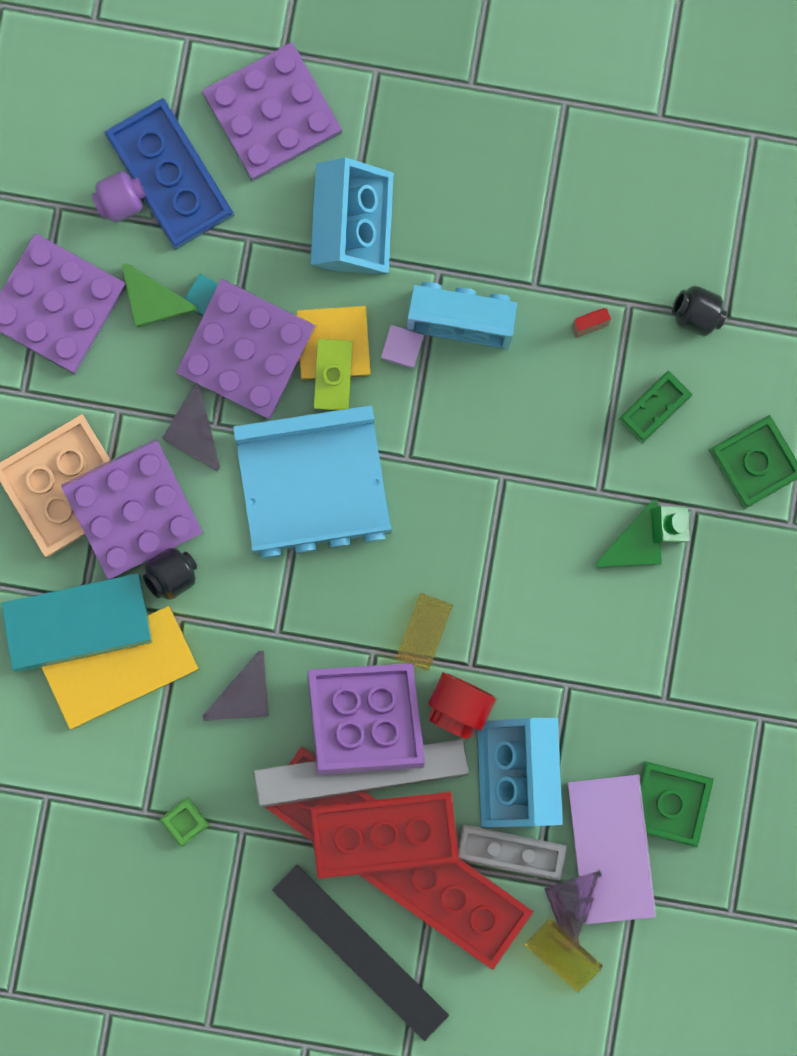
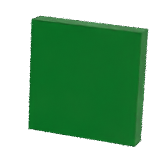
(756, 462)
(674, 803)

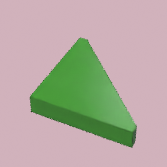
(151, 300)

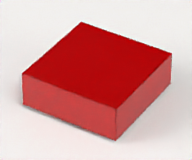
(591, 322)

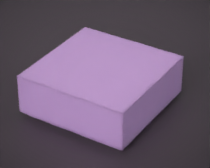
(402, 347)

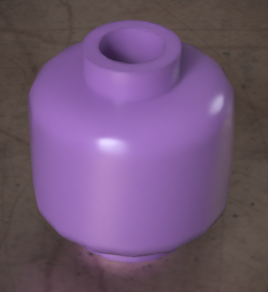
(118, 196)

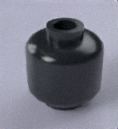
(699, 311)
(170, 573)

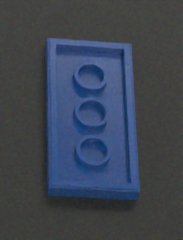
(171, 173)

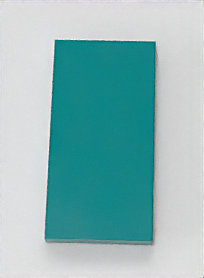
(76, 622)

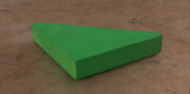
(635, 544)

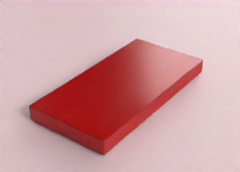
(384, 835)

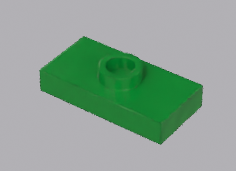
(655, 407)

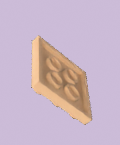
(35, 481)

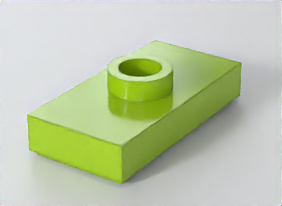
(333, 374)

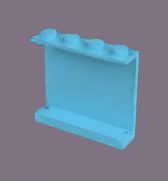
(312, 481)

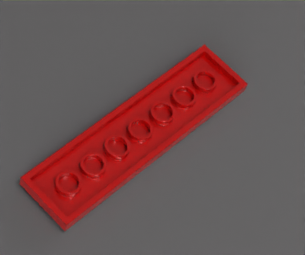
(445, 896)

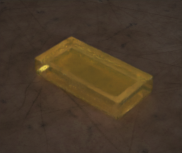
(424, 631)
(564, 955)

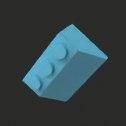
(352, 217)
(462, 315)
(520, 773)

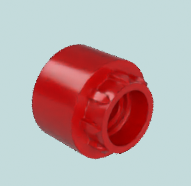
(459, 706)

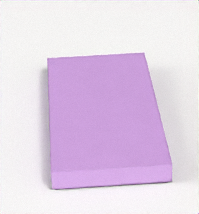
(614, 840)

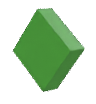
(184, 822)

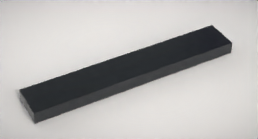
(360, 952)

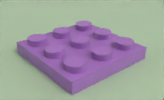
(272, 111)
(57, 303)
(245, 349)
(131, 508)
(365, 719)

